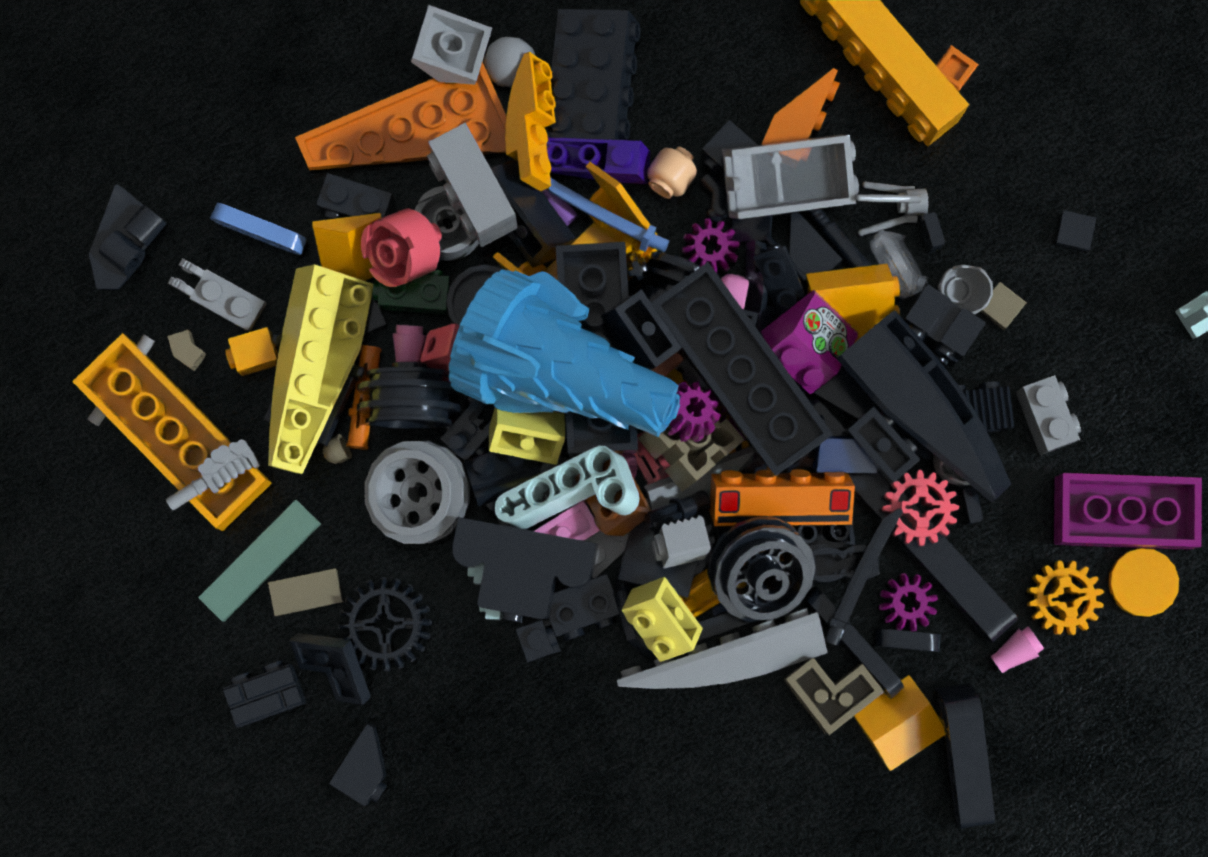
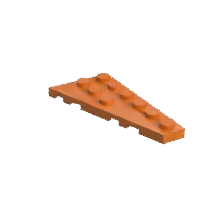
(405, 123)

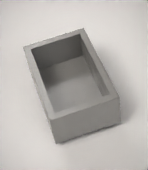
(471, 185)

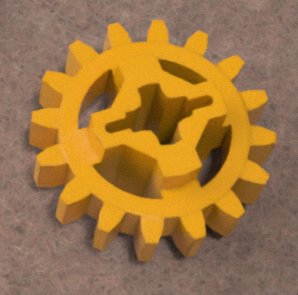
(1063, 584)

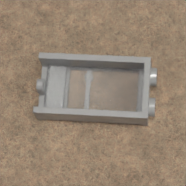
(790, 176)

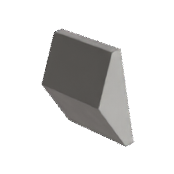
(450, 47)

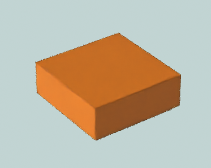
(956, 67)

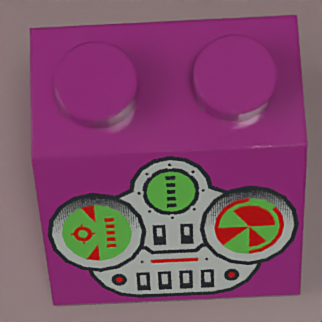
(810, 341)

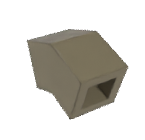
(184, 349)

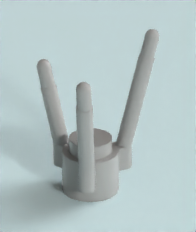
(909, 201)

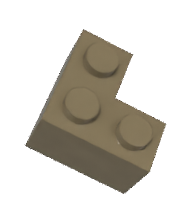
(831, 702)

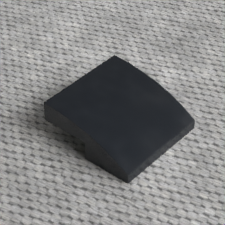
(640, 566)

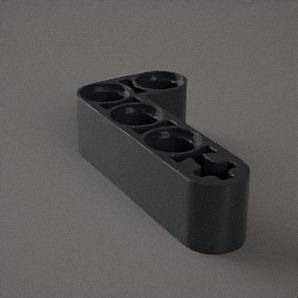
(967, 754)

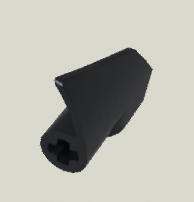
(122, 239)

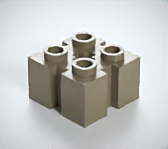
(692, 459)

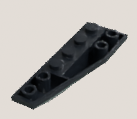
(925, 402)

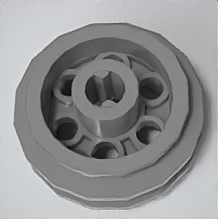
(450, 491)

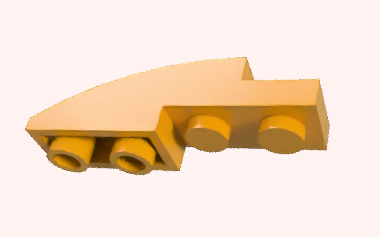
(528, 114)

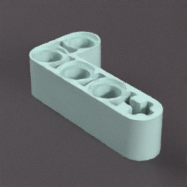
(524, 503)

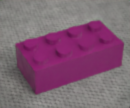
(1127, 511)

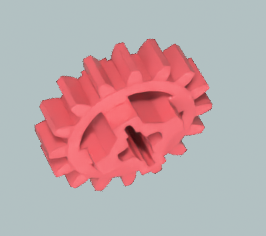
(920, 492)

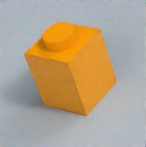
(252, 351)

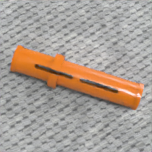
(358, 430)

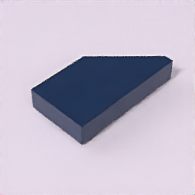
(842, 455)

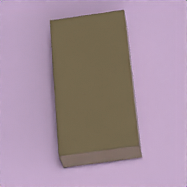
(305, 592)

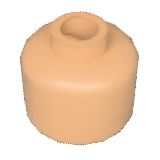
(671, 172)

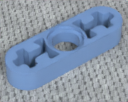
(258, 228)

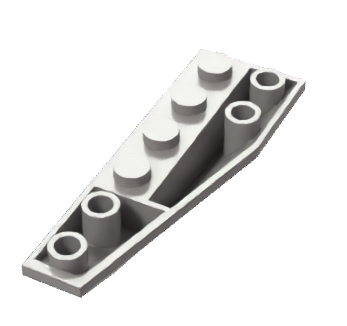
(736, 657)

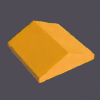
(340, 244)
(900, 724)

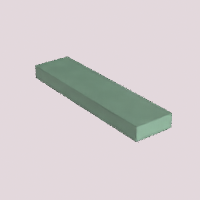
(259, 561)

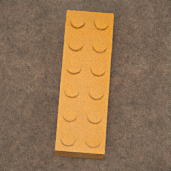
(892, 64)
(165, 427)

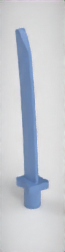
(646, 237)

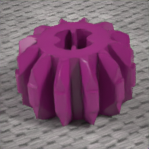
(714, 235)
(702, 417)
(918, 597)

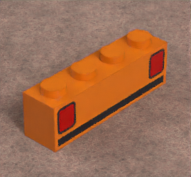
(791, 497)

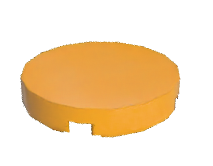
(1143, 582)

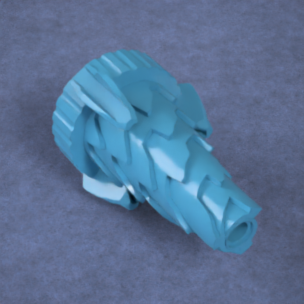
(531, 356)

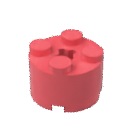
(401, 247)

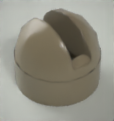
(336, 450)

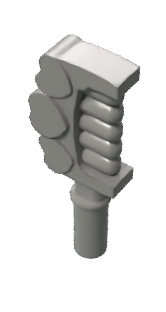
(220, 468)

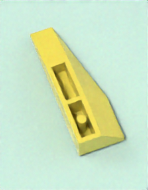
(314, 359)

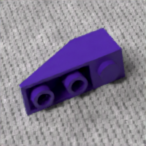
(620, 159)

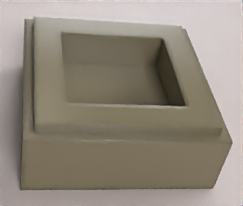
(1003, 306)

